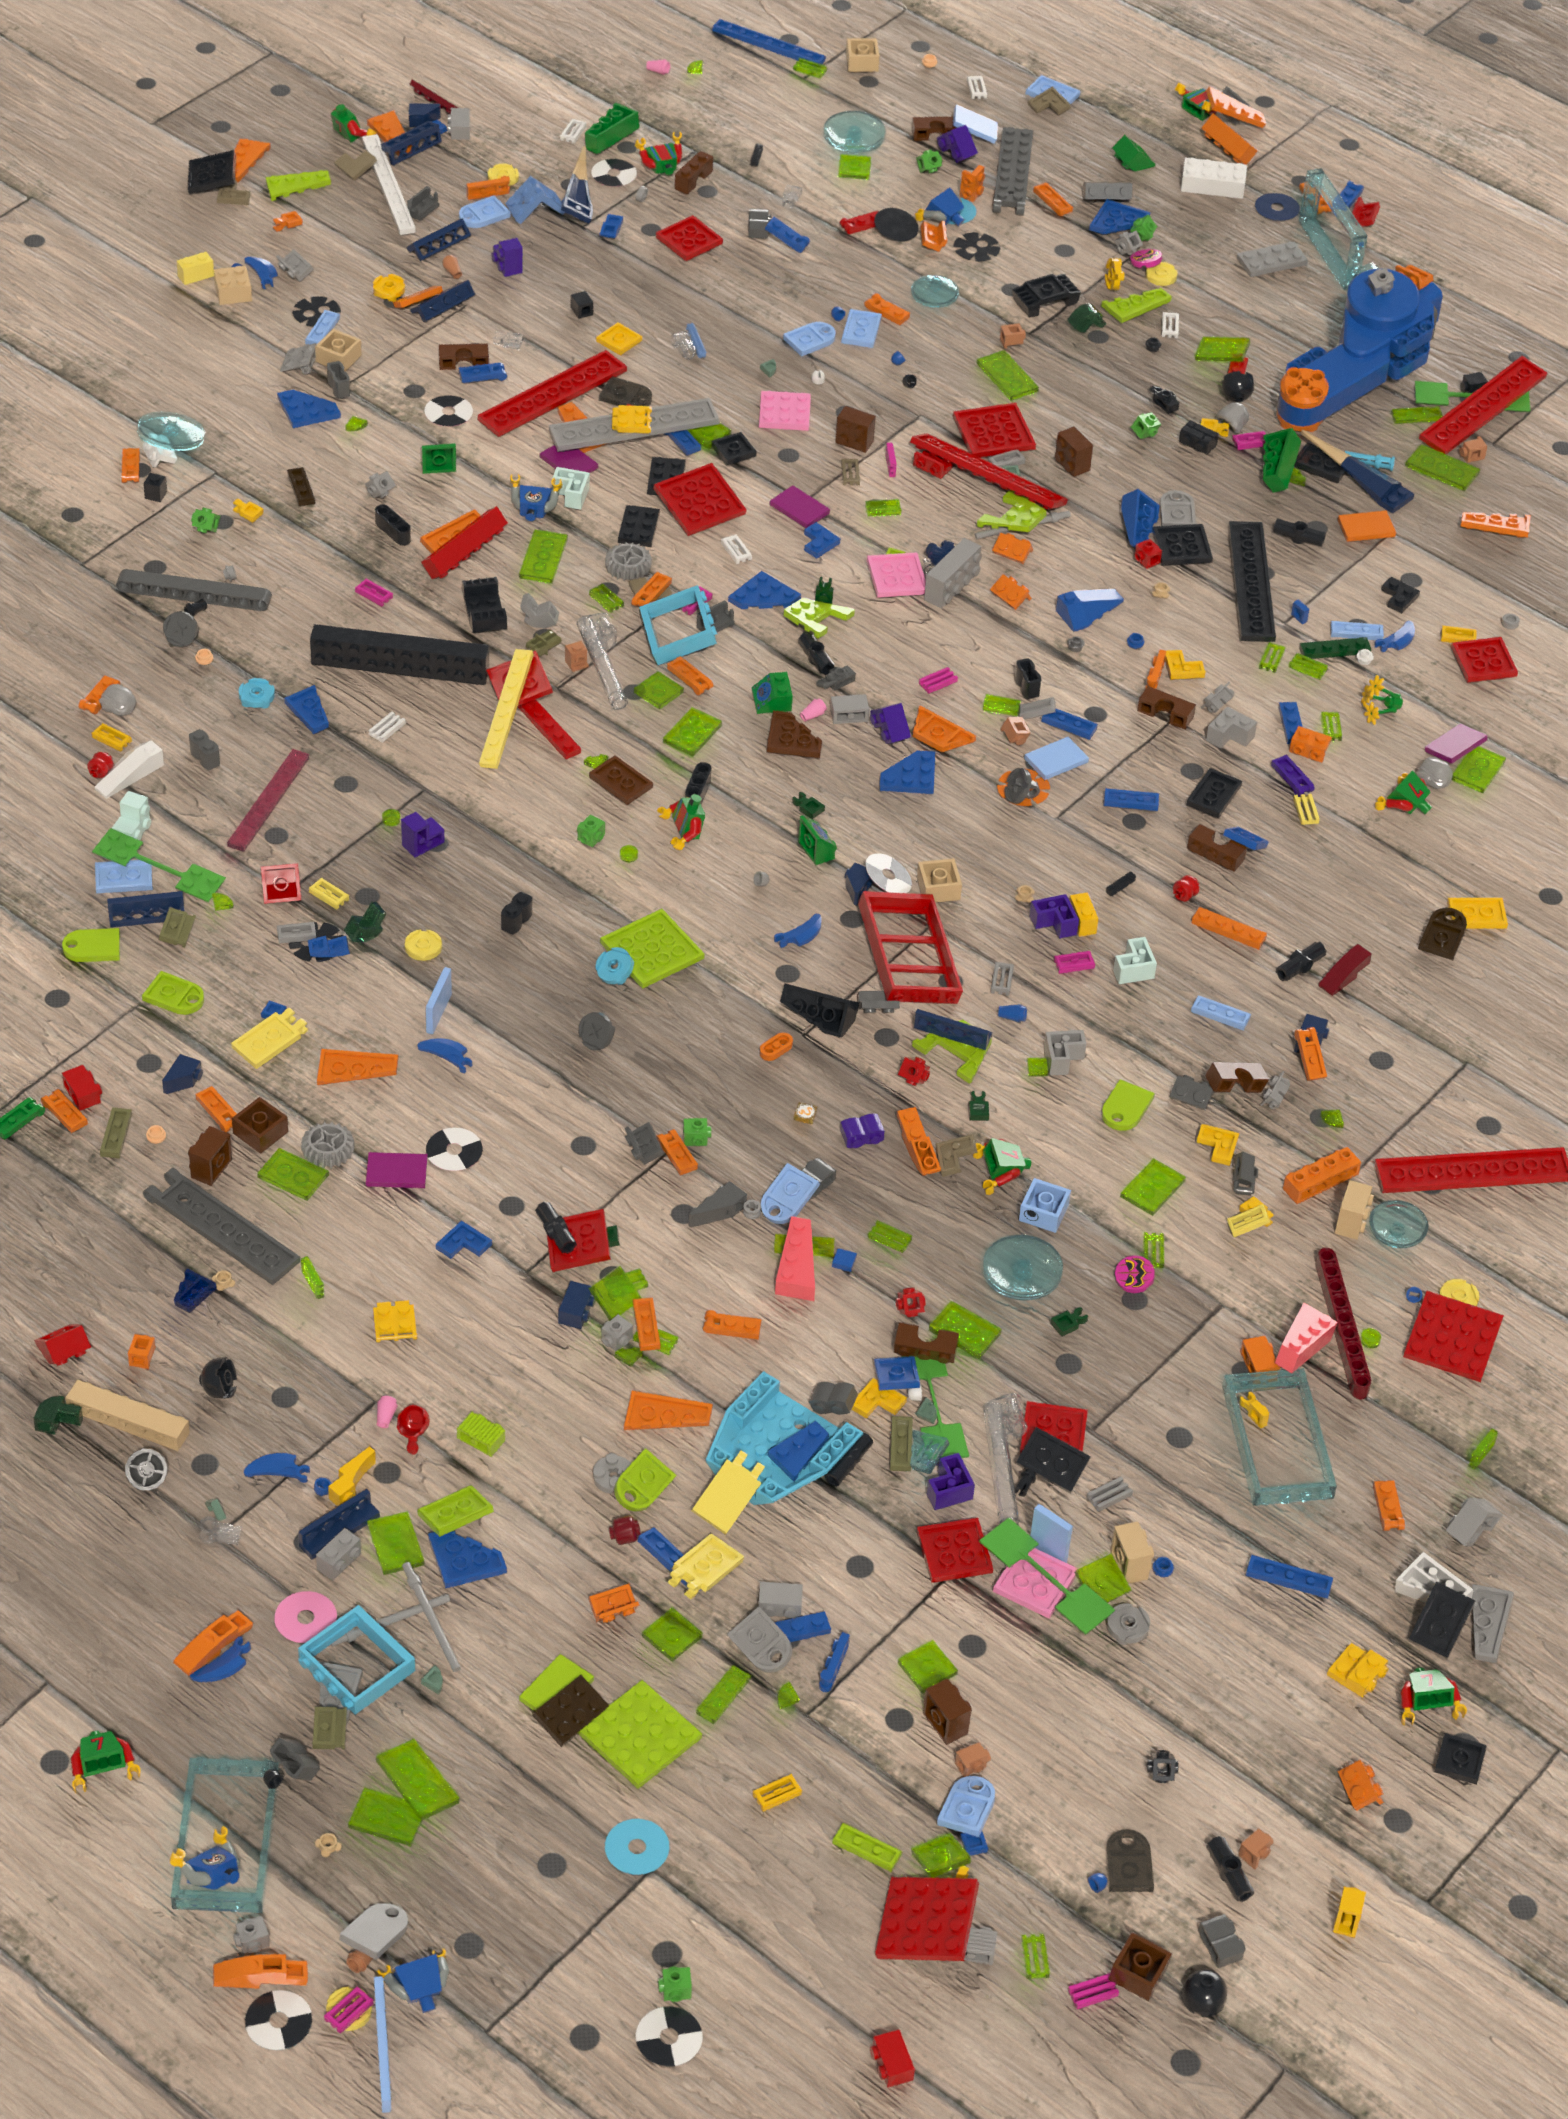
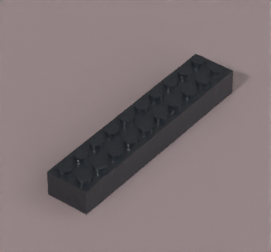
(399, 654)

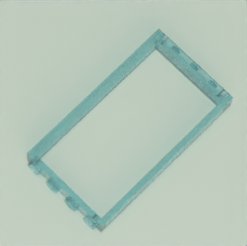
(1316, 184)
(1272, 1381)
(218, 1899)

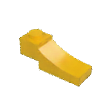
(350, 1475)

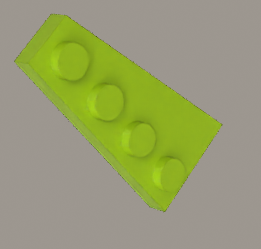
(290, 183)
(1136, 304)

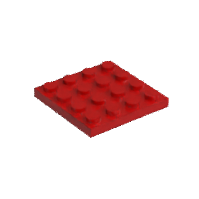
(994, 430)
(700, 499)
(1453, 1336)
(927, 1919)

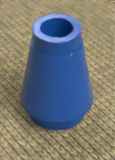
(1013, 1012)

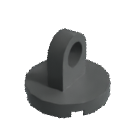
(180, 628)
(1019, 786)
(596, 1031)

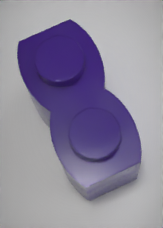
(862, 1130)

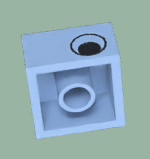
(1044, 1205)

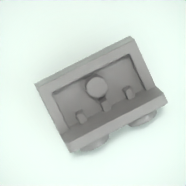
(295, 265)

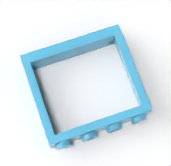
(686, 645)
(361, 1619)

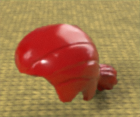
(411, 1424)

